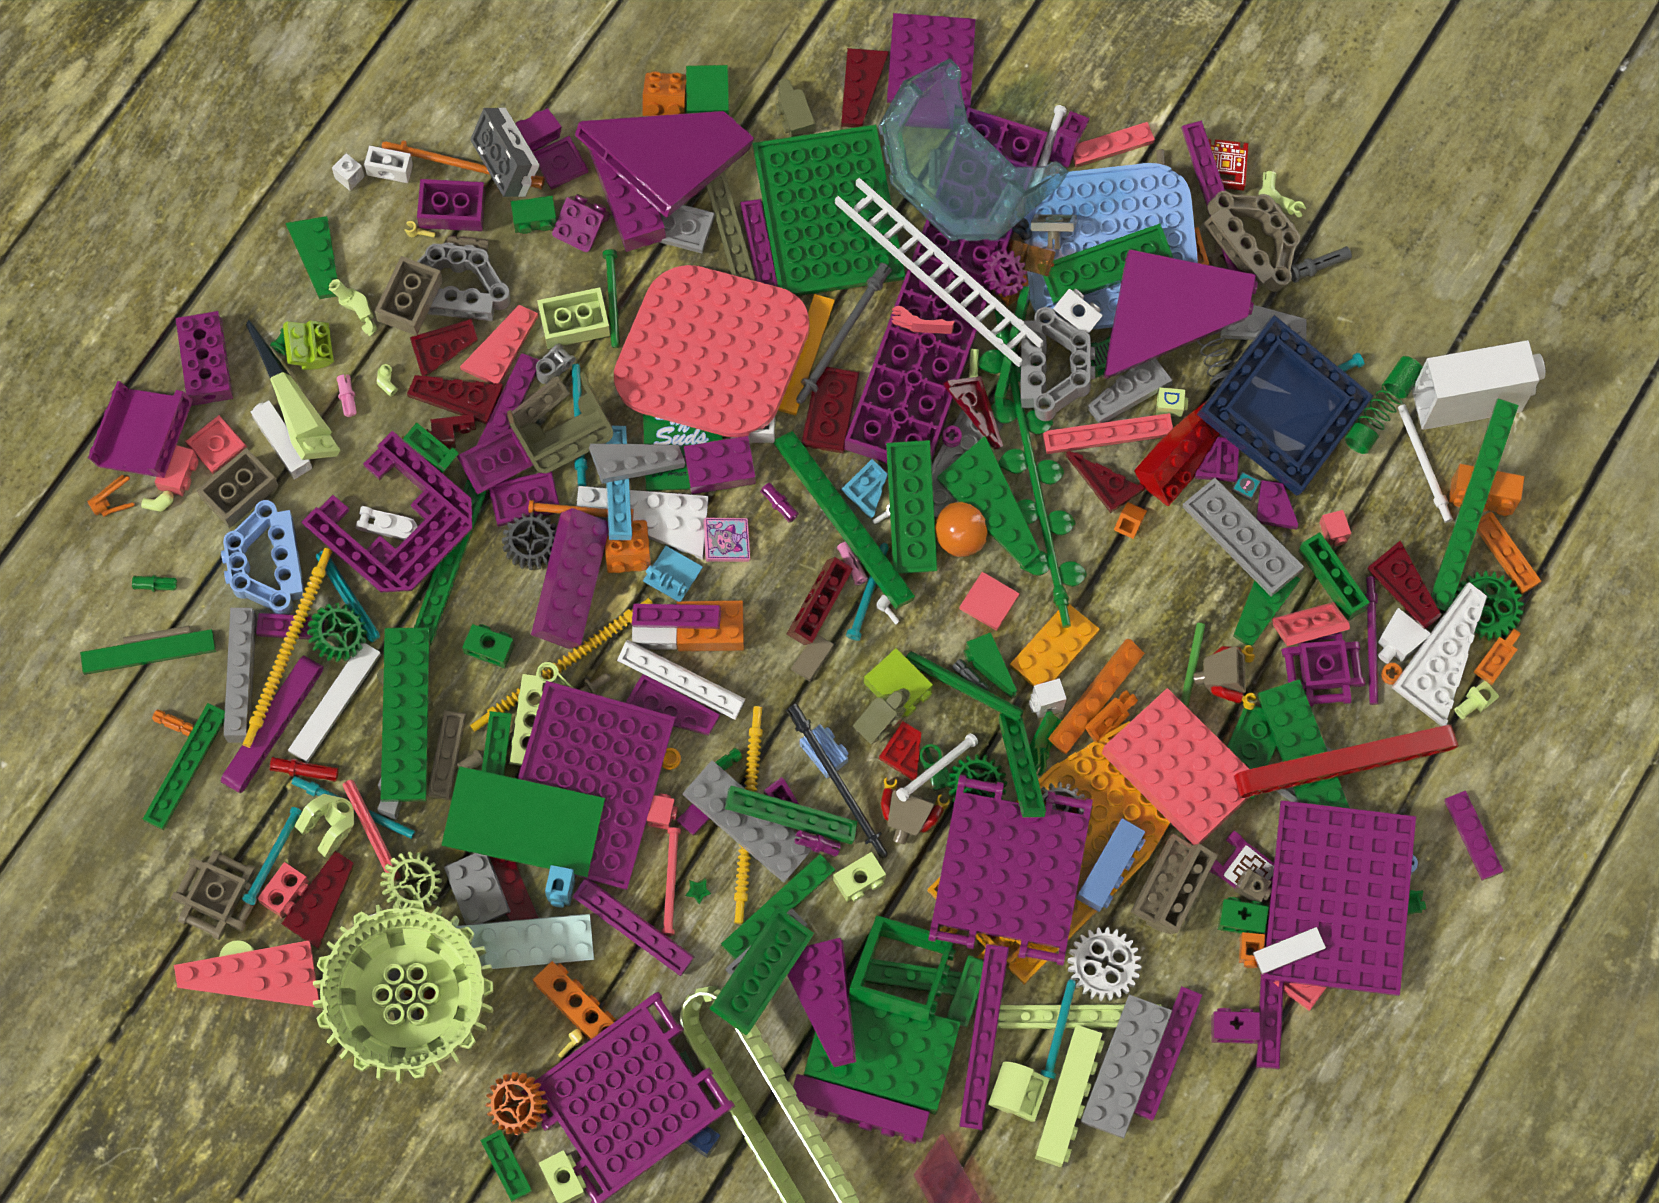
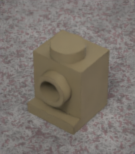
(1245, 886)

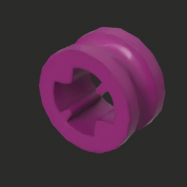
(957, 440)

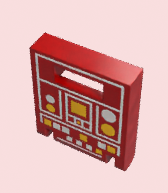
(1231, 161)

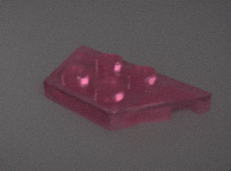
(943, 1177)

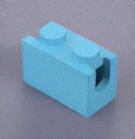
(560, 886)

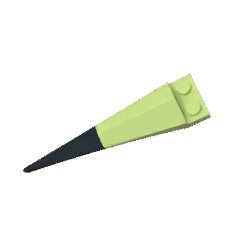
(305, 426)

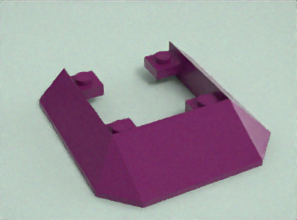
(441, 504)

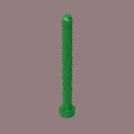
(610, 256)

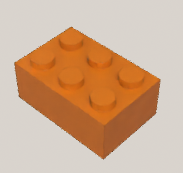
(1503, 495)
(727, 638)

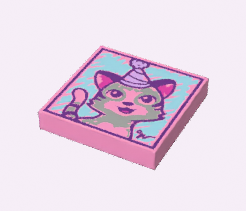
(726, 539)

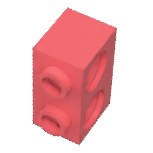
(278, 887)

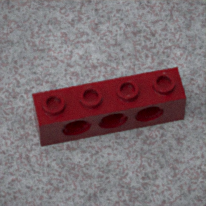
(819, 601)

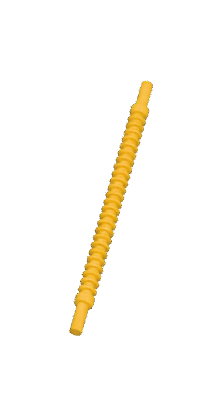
(562, 664)
(257, 720)
(755, 734)

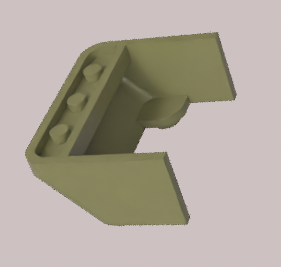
(569, 439)

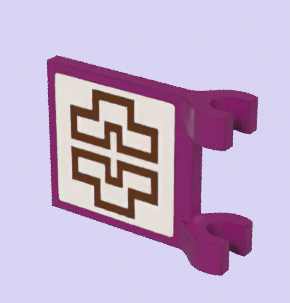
(1240, 860)

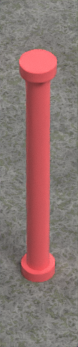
(671, 879)

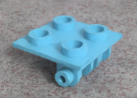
(672, 574)

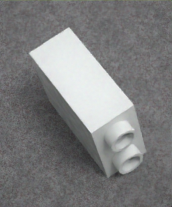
(1468, 383)

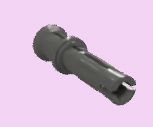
(1310, 267)

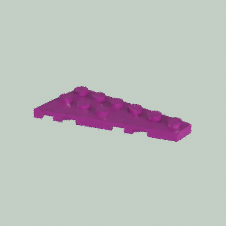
(823, 991)

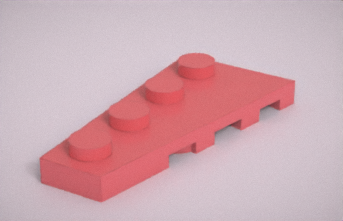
(500, 349)

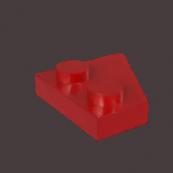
(903, 751)

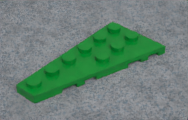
(980, 482)

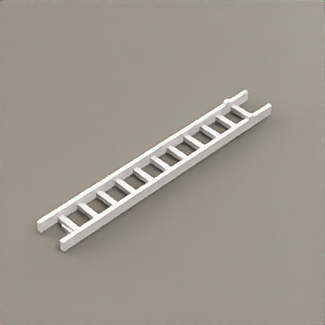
(947, 263)

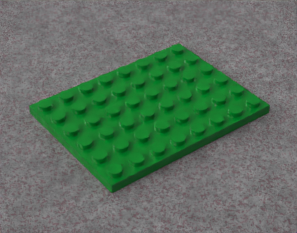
(809, 235)

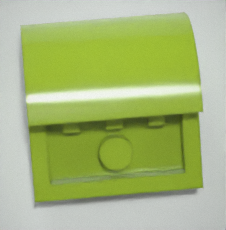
(308, 344)

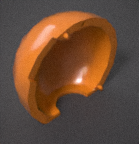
(961, 529)

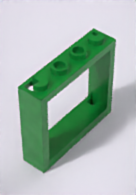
(913, 936)

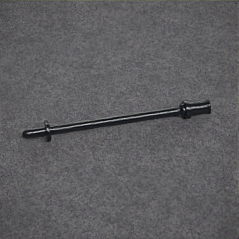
(803, 726)

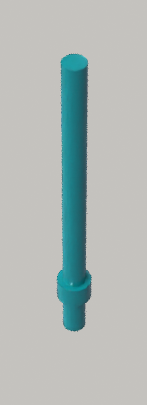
(580, 462)
(315, 789)

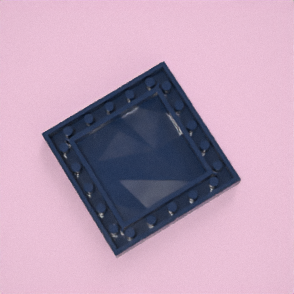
(1285, 405)

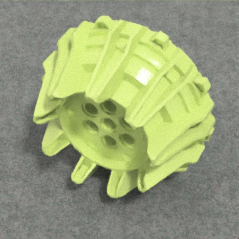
(361, 970)

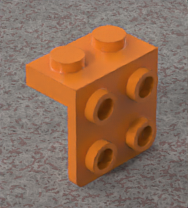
(664, 94)
(629, 554)

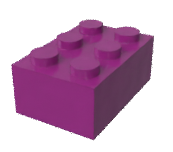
(451, 205)
(719, 465)

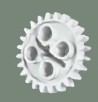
(1111, 945)

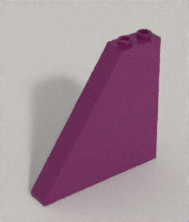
(667, 154)
(1171, 305)

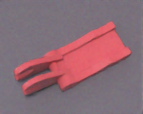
(916, 324)

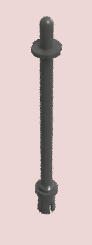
(874, 284)

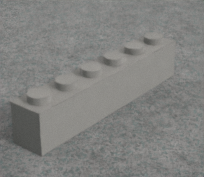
(239, 674)

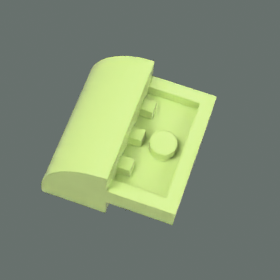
(1019, 1091)

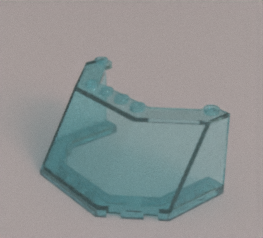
(951, 167)

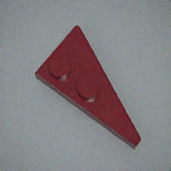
(973, 400)
(1109, 487)

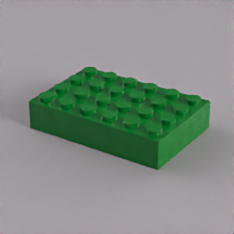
(894, 1057)

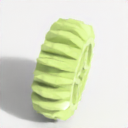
(408, 872)

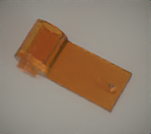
(1036, 259)

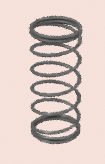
(1221, 374)

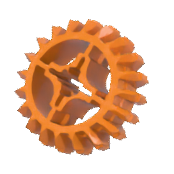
(508, 1086)

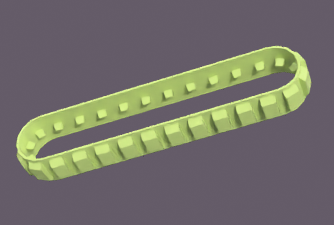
(744, 1117)

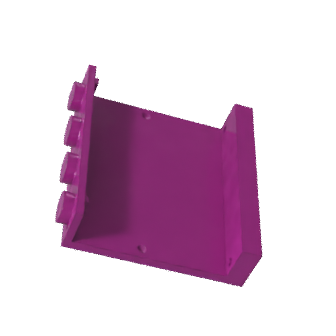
(140, 431)

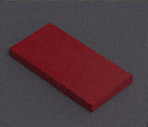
(830, 410)

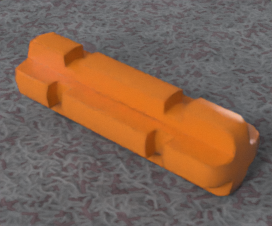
(172, 722)

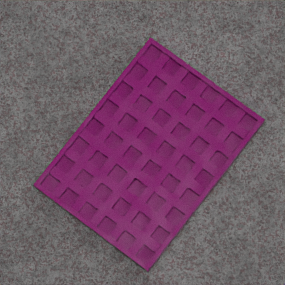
(1350, 881)

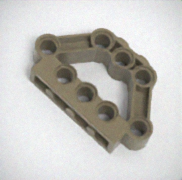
(1243, 258)

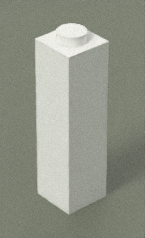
(278, 437)

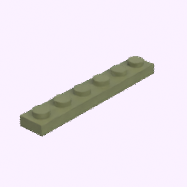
(729, 228)

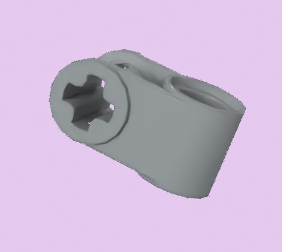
(557, 361)

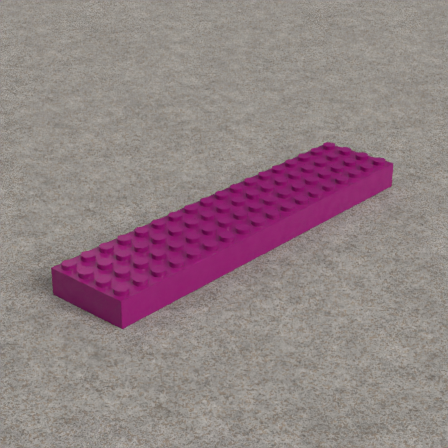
(907, 380)

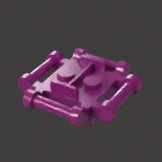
(1325, 667)

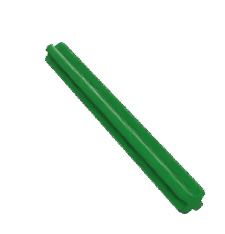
(965, 686)

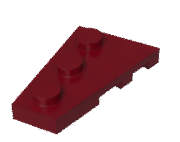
(442, 345)

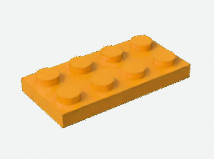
(1054, 648)

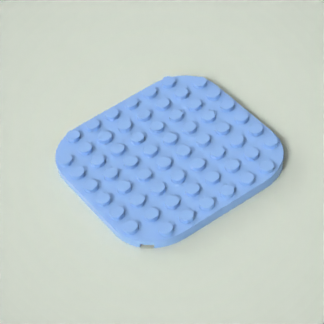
(1109, 206)

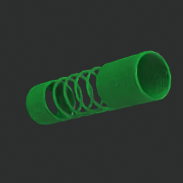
(1399, 384)

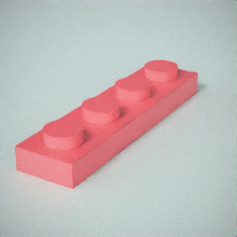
(1113, 144)

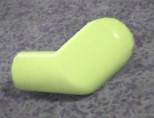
(384, 379)
(160, 503)

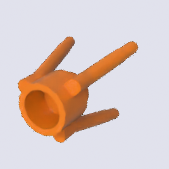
(100, 503)

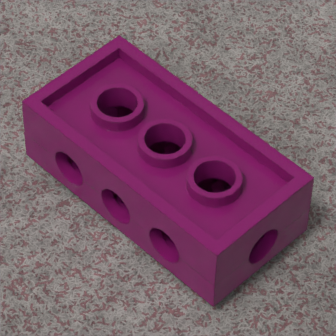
(193, 350)

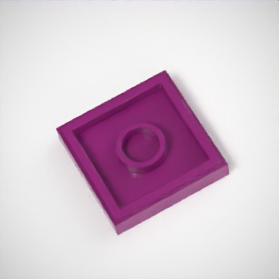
(560, 162)

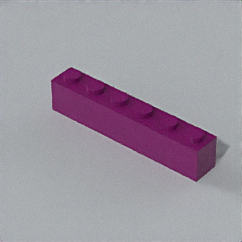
(861, 1109)

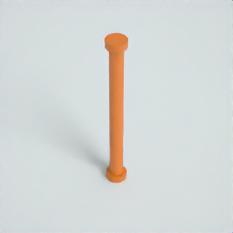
(553, 508)

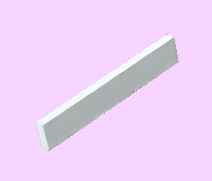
(681, 679)
(334, 703)

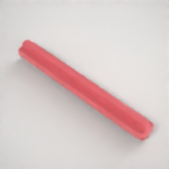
(369, 825)

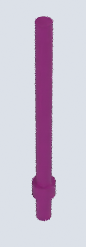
(1372, 640)

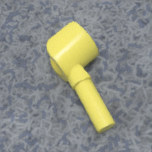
(415, 231)
(576, 1037)

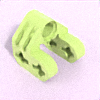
(338, 814)

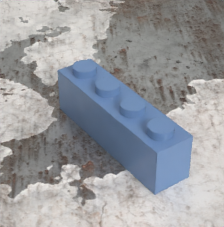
(1111, 865)

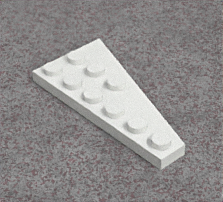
(669, 516)
(1439, 664)

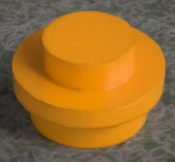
(671, 759)

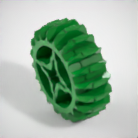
(353, 625)
(991, 771)

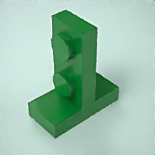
(430, 447)

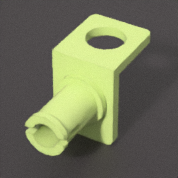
(1476, 700)

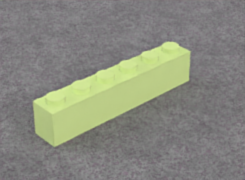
(1068, 1096)

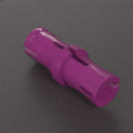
(779, 502)
(817, 843)

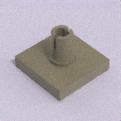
(1054, 225)

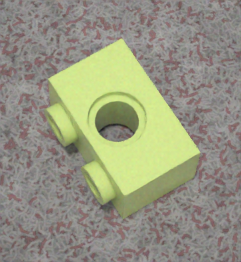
(864, 866)
(553, 1167)

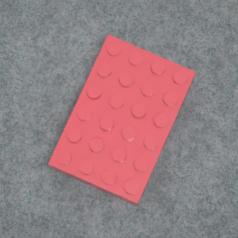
(1179, 767)

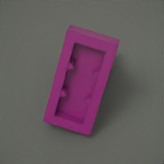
(1068, 138)

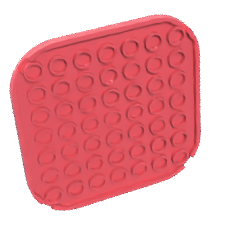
(712, 351)

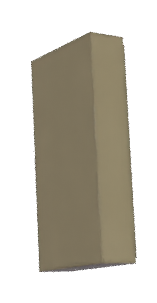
(812, 657)

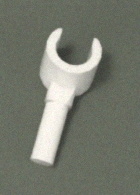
(886, 514)
(883, 605)

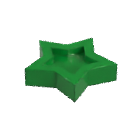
(698, 890)

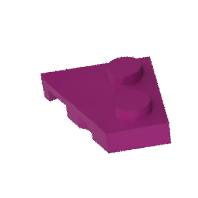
(1220, 462)
(1274, 506)

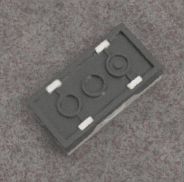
(504, 152)

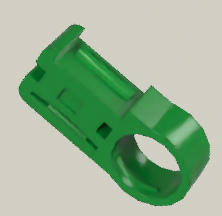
(941, 778)

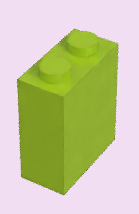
(898, 673)

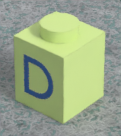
(1171, 401)

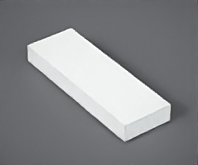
(1289, 950)

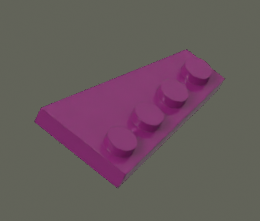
(662, 699)

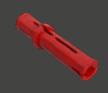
(299, 768)

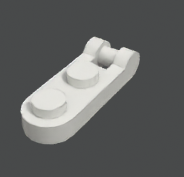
(385, 524)

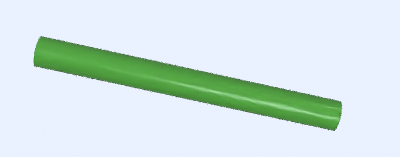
(1192, 665)

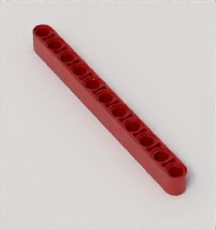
(1345, 761)

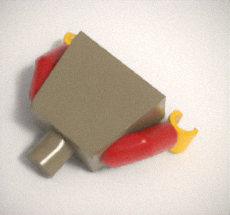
(1226, 674)
(911, 816)

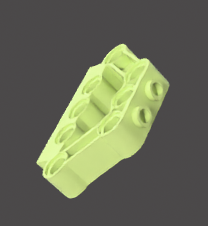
(530, 685)

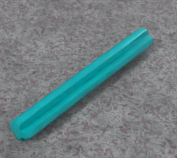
(349, 598)

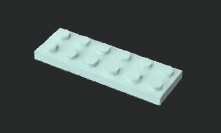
(534, 941)

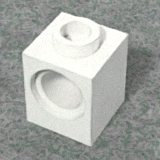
(348, 172)

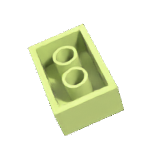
(573, 317)

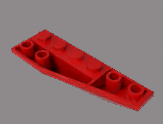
(1176, 458)

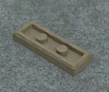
(541, 402)

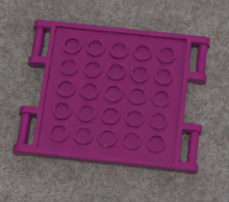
(1010, 871)
(628, 1099)

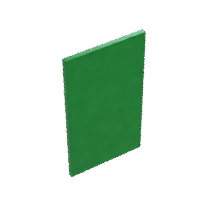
(522, 821)

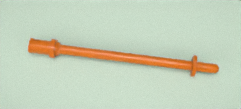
(537, 181)

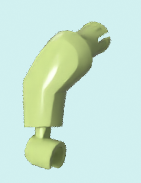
(1288, 205)
(357, 302)

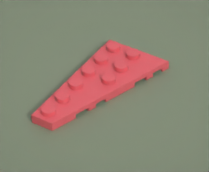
(266, 974)

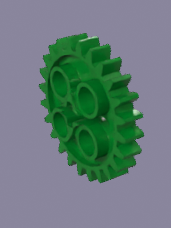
(1504, 596)

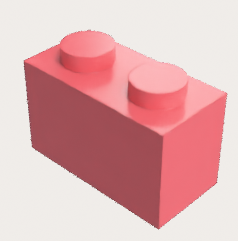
(179, 471)

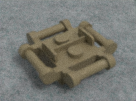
(215, 894)

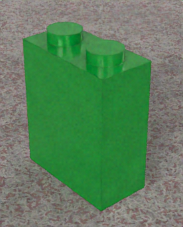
(707, 88)

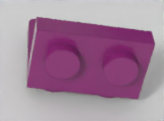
(580, 222)

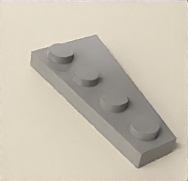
(1254, 323)
(1130, 390)
(634, 460)

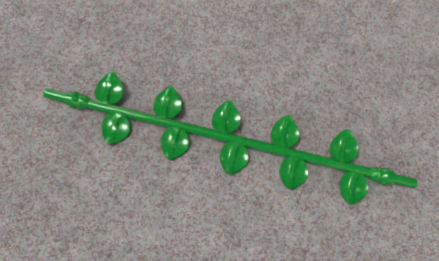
(1046, 471)

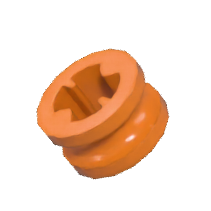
(1397, 669)

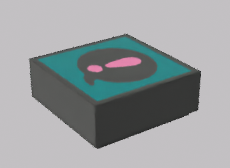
(1246, 486)

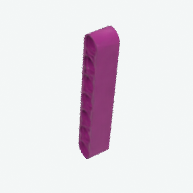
(279, 715)

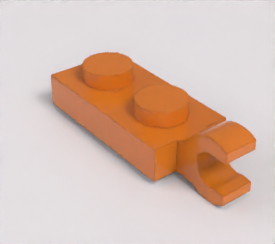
(1497, 658)
(1111, 716)

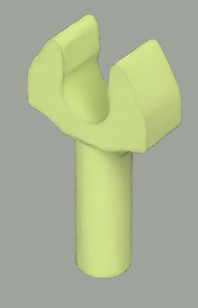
(974, 357)

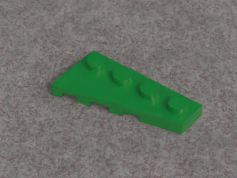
(315, 248)
(1260, 610)

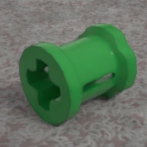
(279, 344)

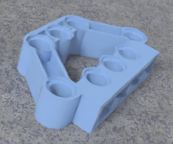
(247, 533)

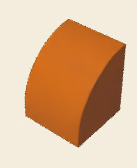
(1130, 520)

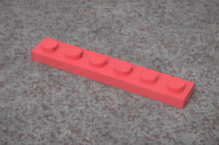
(1107, 433)

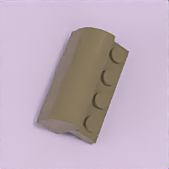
(1173, 884)

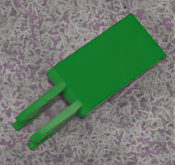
(1040, 744)

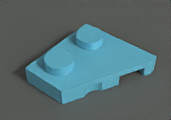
(866, 487)

